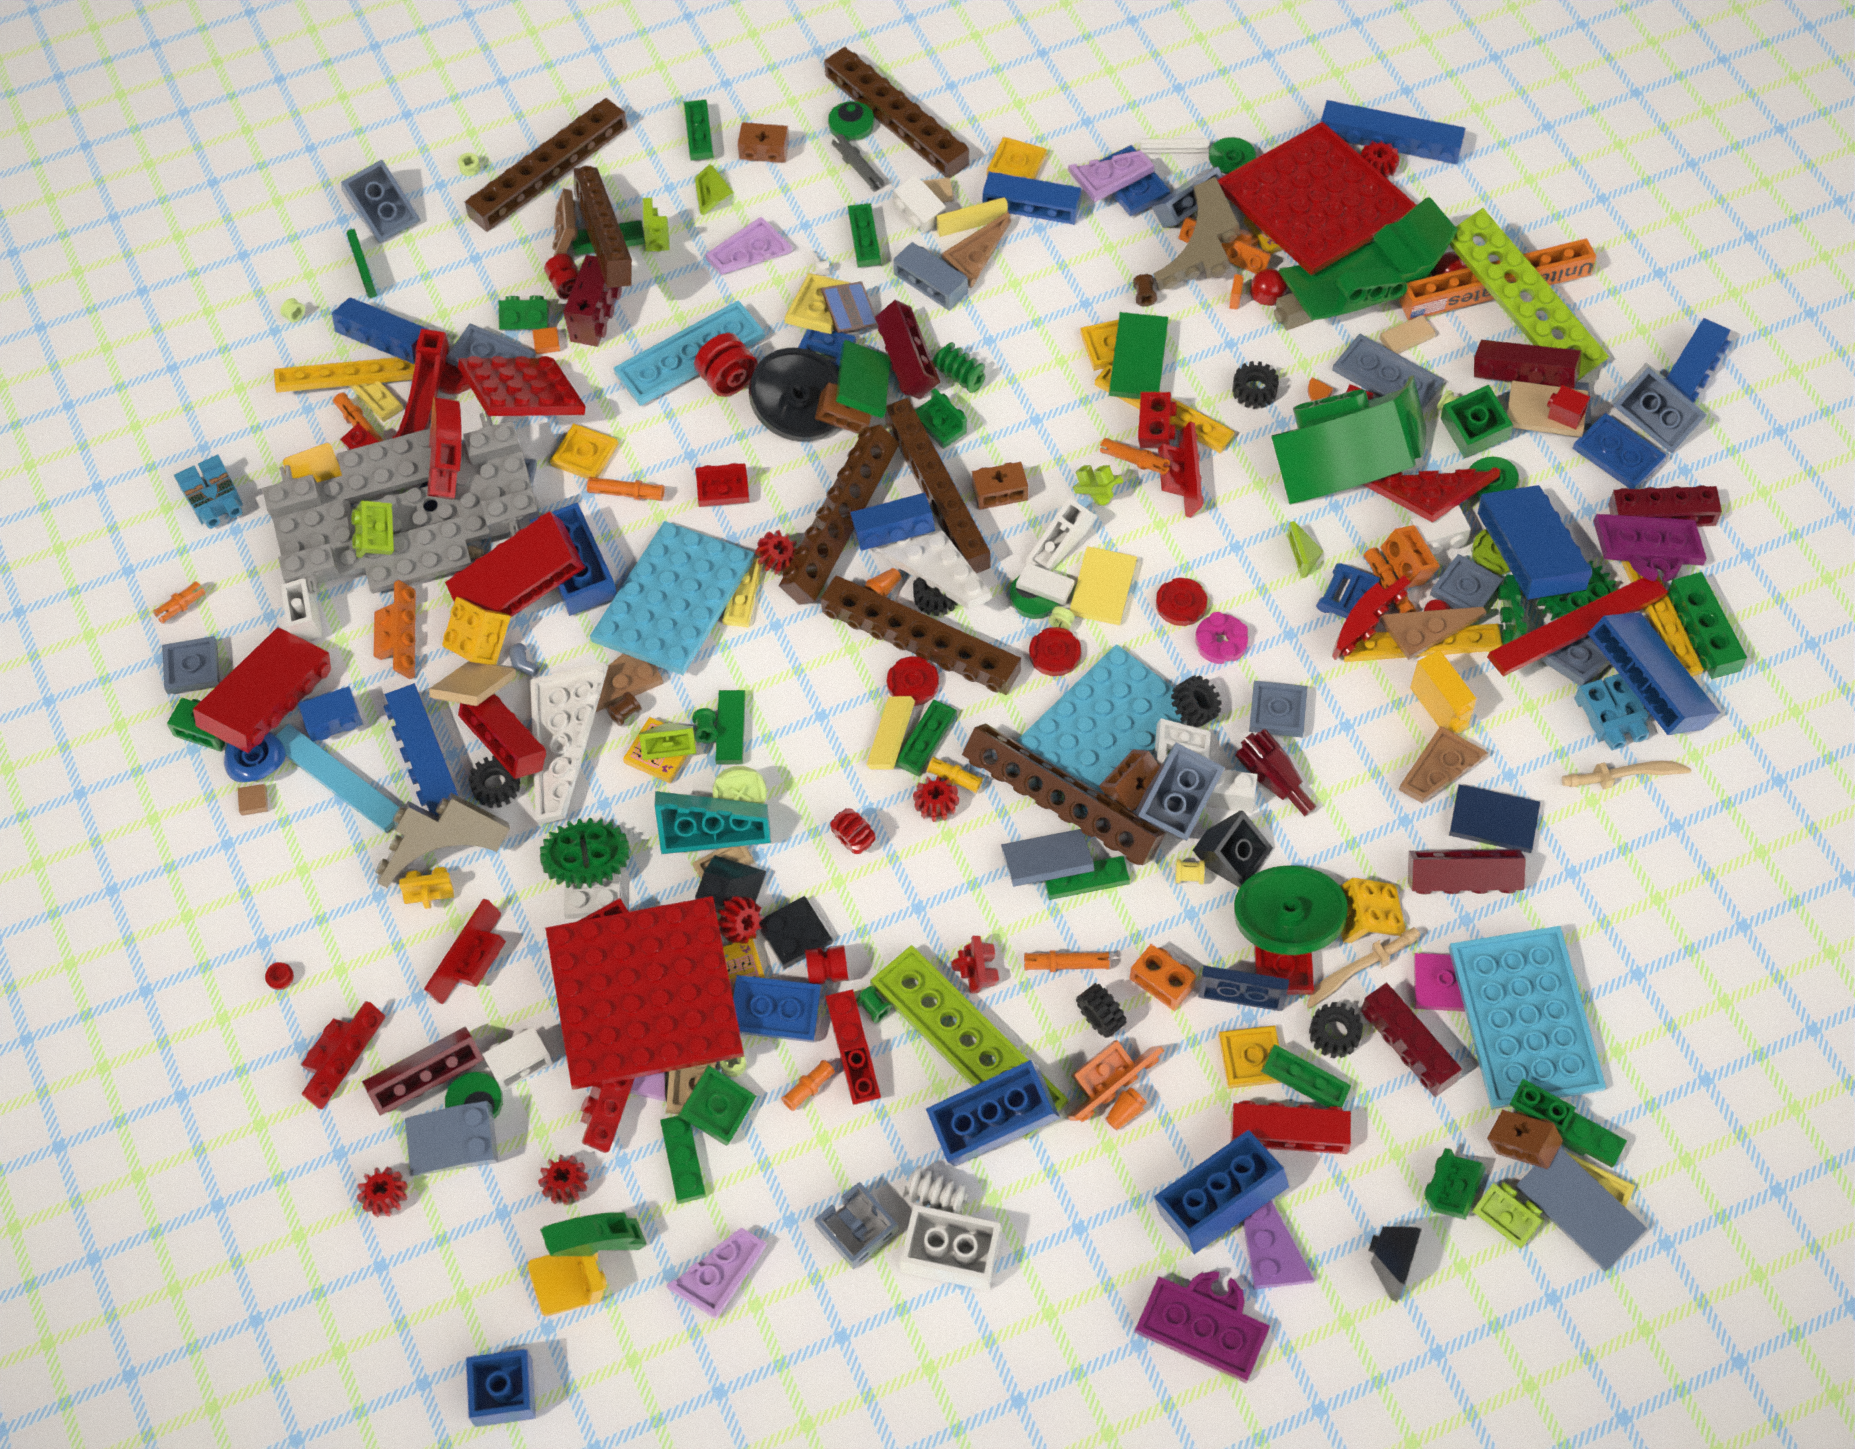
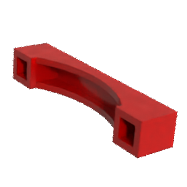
(427, 376)

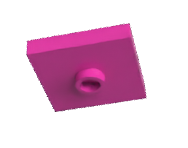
(1436, 983)

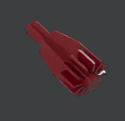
(1274, 769)

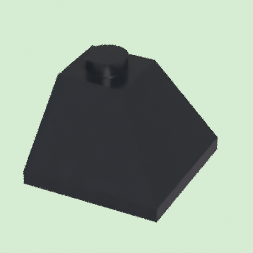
(1233, 848)
(729, 878)
(1393, 1256)

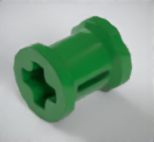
(705, 729)
(873, 1004)

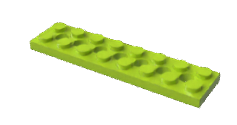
(1528, 281)
(947, 1039)

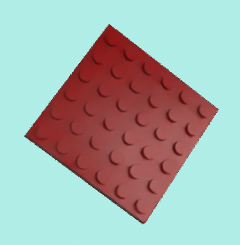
(1315, 197)
(643, 993)

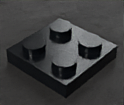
(794, 931)

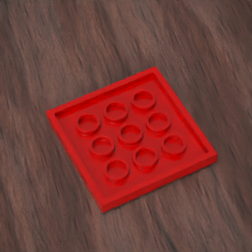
(521, 386)

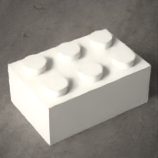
(950, 1247)

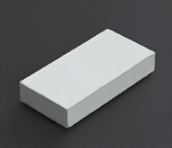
(1045, 583)

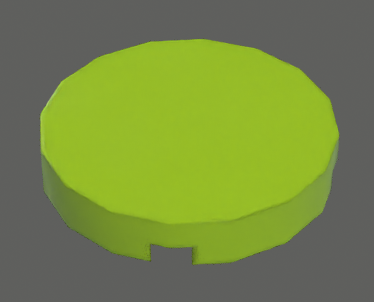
(1487, 554)

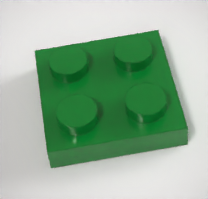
(717, 1105)

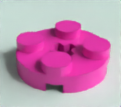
(1225, 625)

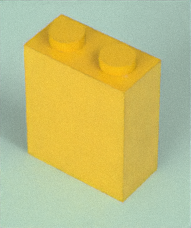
(1443, 692)

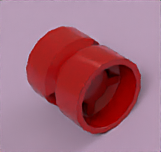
(562, 273)
(826, 965)

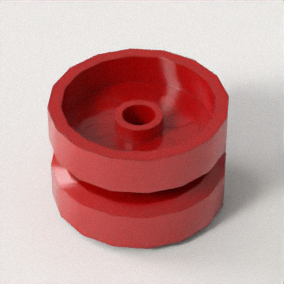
(725, 364)

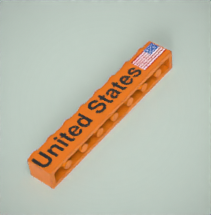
(1463, 289)

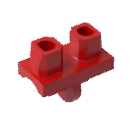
(972, 964)

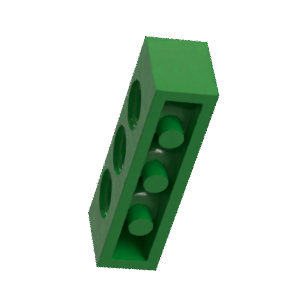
(1730, 655)

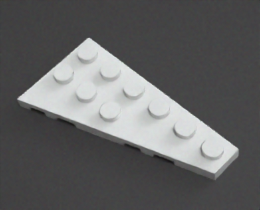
(940, 564)
(562, 722)

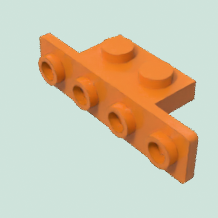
(1240, 252)
(396, 630)
(1107, 1073)

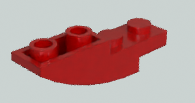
(445, 448)
(1366, 614)
(853, 1047)

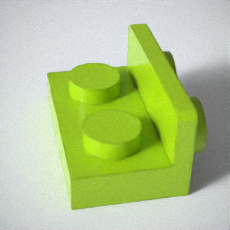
(655, 228)
(372, 528)
(1509, 1214)

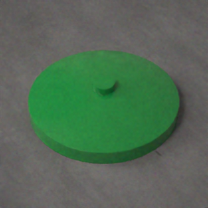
(1290, 910)

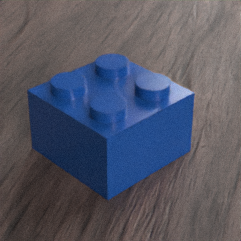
(500, 1388)

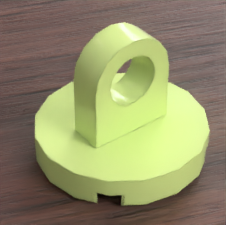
(740, 784)

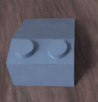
(379, 201)
(1658, 408)
(1179, 791)
(451, 1139)

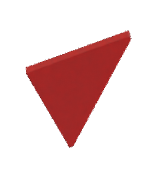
(1430, 492)

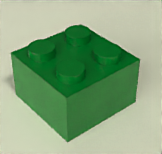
(1476, 421)

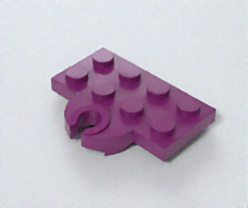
(1650, 543)
(1204, 1324)

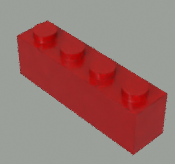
(504, 736)
(1293, 1127)

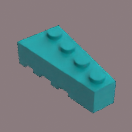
(708, 823)

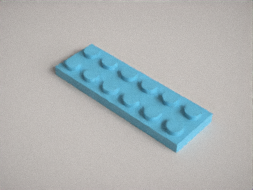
(673, 359)

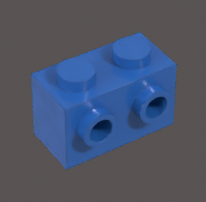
(330, 714)

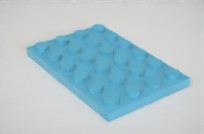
(673, 598)
(1103, 719)
(1526, 1015)

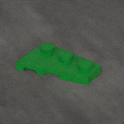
(1511, 612)

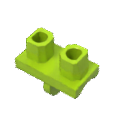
(1097, 485)

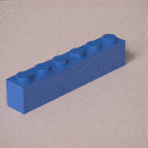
(1405, 133)
(419, 746)

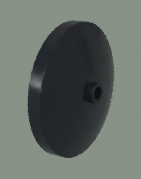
(788, 392)

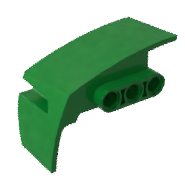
(1377, 270)
(1350, 441)

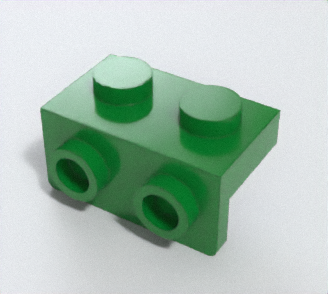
(523, 314)
(942, 419)
(1454, 1185)

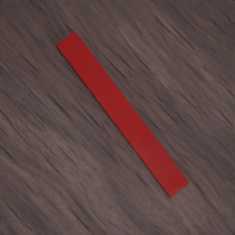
(1574, 625)

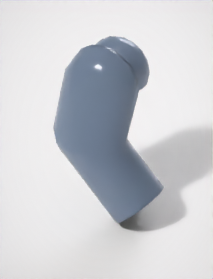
(518, 659)

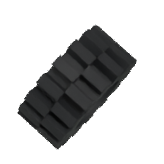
(1255, 373)
(929, 602)
(1184, 699)
(496, 795)
(1101, 1010)
(1338, 1014)

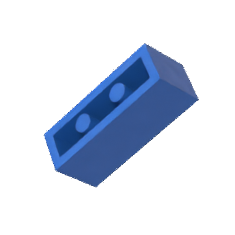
(893, 521)

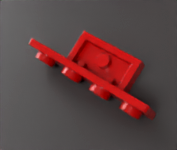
(1184, 472)
(469, 955)
(337, 1052)
(603, 1113)

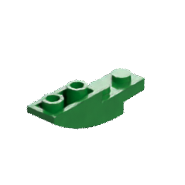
(1575, 1130)
(593, 1233)

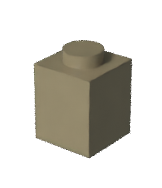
(1290, 312)

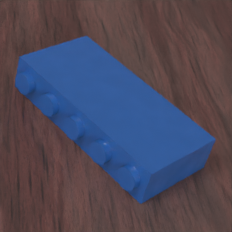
(1534, 542)
(1653, 673)

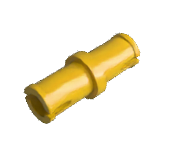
(955, 774)

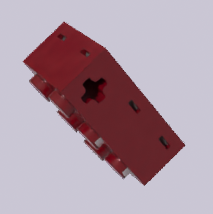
(590, 304)

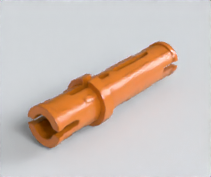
(353, 414)
(1142, 458)
(635, 490)
(1385, 573)
(1057, 961)

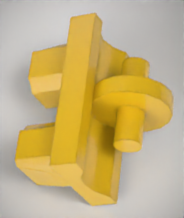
(426, 888)

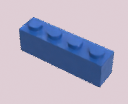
(1034, 197)
(377, 329)
(1699, 358)

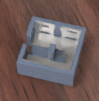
(858, 1228)

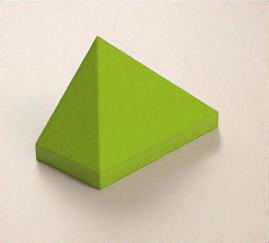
(710, 189)
(1304, 549)
(667, 741)

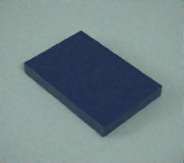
(1494, 818)
(1243, 988)

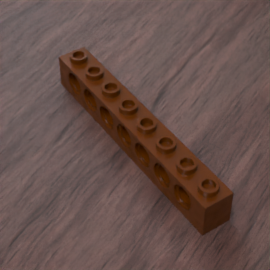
(897, 112)
(546, 164)
(602, 227)
(937, 484)
(833, 520)
(913, 623)
(1146, 835)

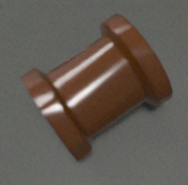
(1144, 286)
(623, 708)

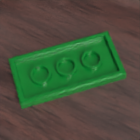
(1138, 355)
(863, 379)

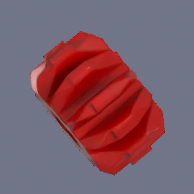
(1382, 157)
(775, 551)
(945, 803)
(852, 831)
(740, 919)
(557, 1188)
(379, 1202)

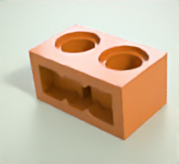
(1410, 555)
(1158, 981)

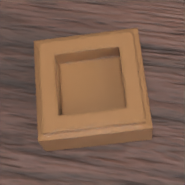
(252, 799)

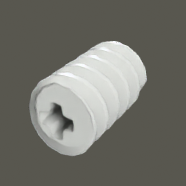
(935, 1192)

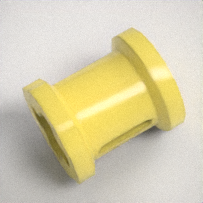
(1189, 871)

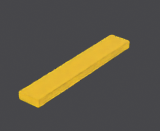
(342, 374)
(1209, 431)
(1669, 627)
(1468, 640)

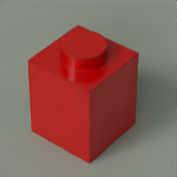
(1568, 406)

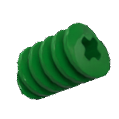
(960, 367)

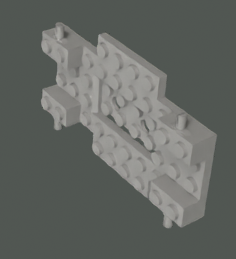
(317, 528)

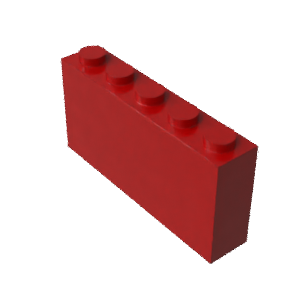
(519, 568)
(262, 689)

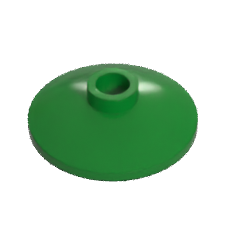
(1231, 154)
(1508, 474)

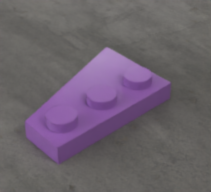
(1272, 1251)

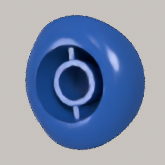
(257, 763)

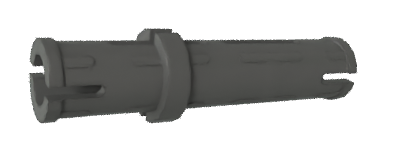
(852, 156)

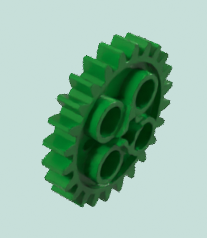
(1565, 603)
(563, 856)

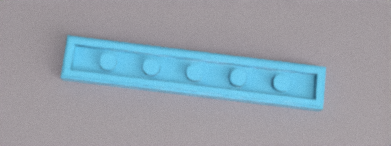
(338, 778)

